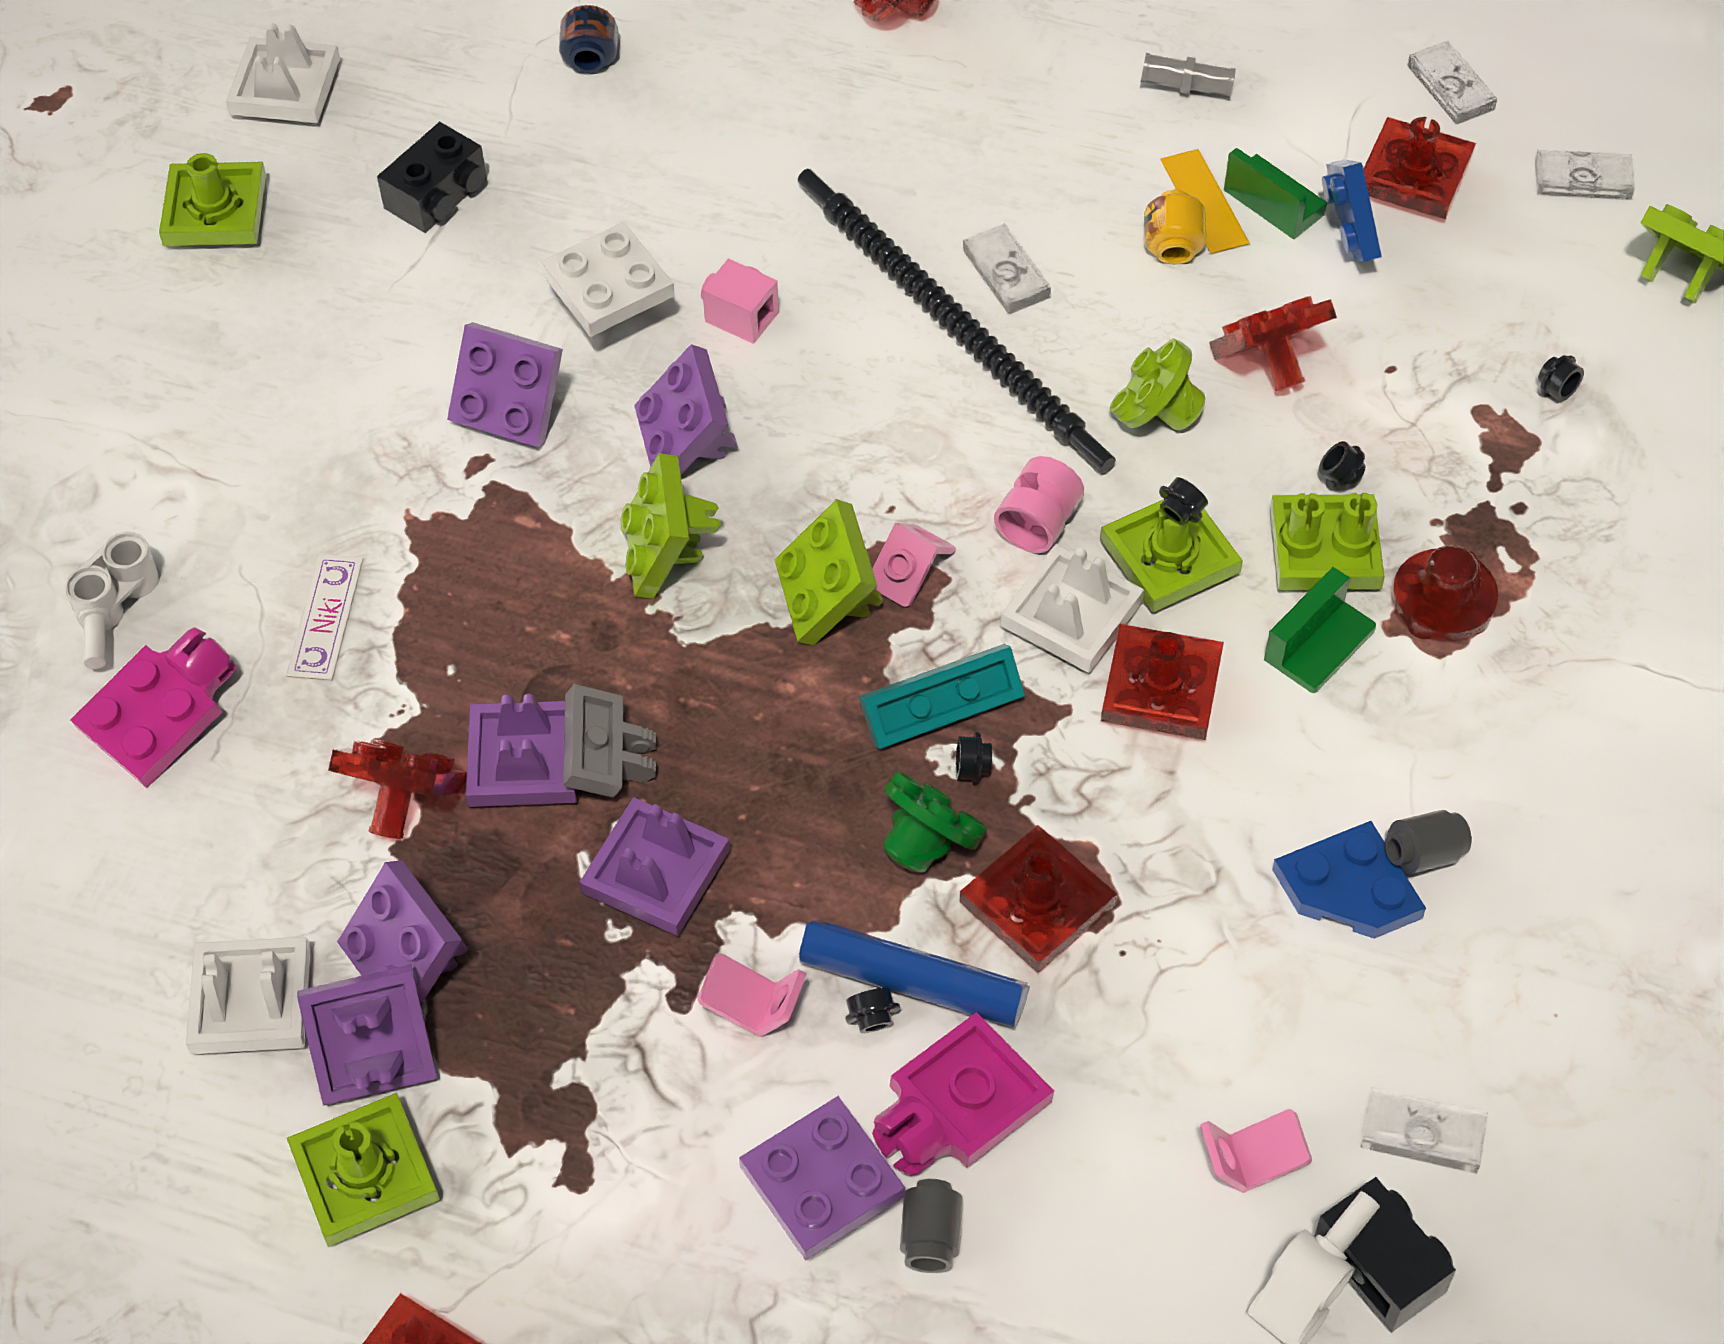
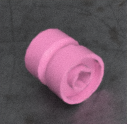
(1039, 504)

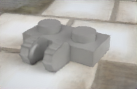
(601, 743)

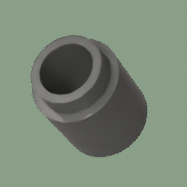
(1428, 841)
(931, 1226)

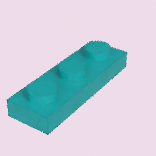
(941, 696)

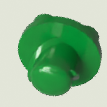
(925, 824)

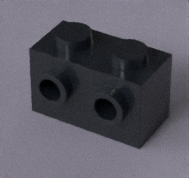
(432, 177)
(1393, 1259)

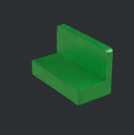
(1272, 193)
(1318, 633)

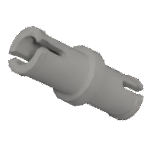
(1188, 75)

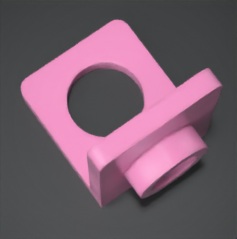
(906, 561)
(748, 996)
(1258, 1151)

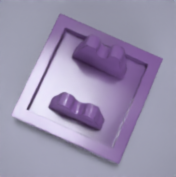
(504, 384)
(685, 412)
(517, 753)
(655, 866)
(399, 928)
(367, 1034)
(822, 1177)

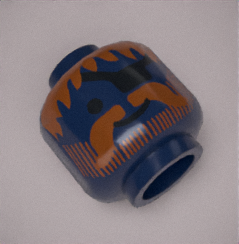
(588, 38)

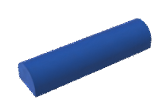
(913, 972)

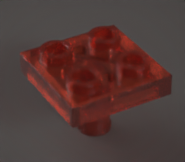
(1420, 159)
(1273, 334)
(1165, 666)
(398, 778)
(1038, 867)

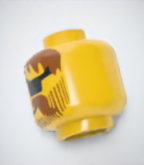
(1175, 227)

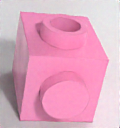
(740, 300)

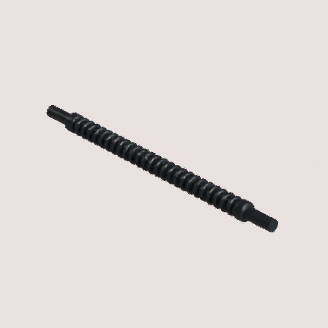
(1067, 425)

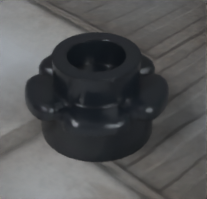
(1560, 377)
(1342, 465)
(1182, 501)
(973, 758)
(871, 1010)

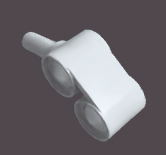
(98, 588)
(1310, 1277)

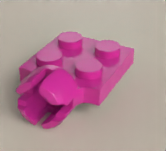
(157, 704)
(958, 1099)

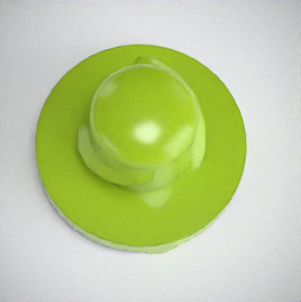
(1160, 389)

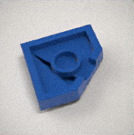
(1349, 192)
(1350, 883)

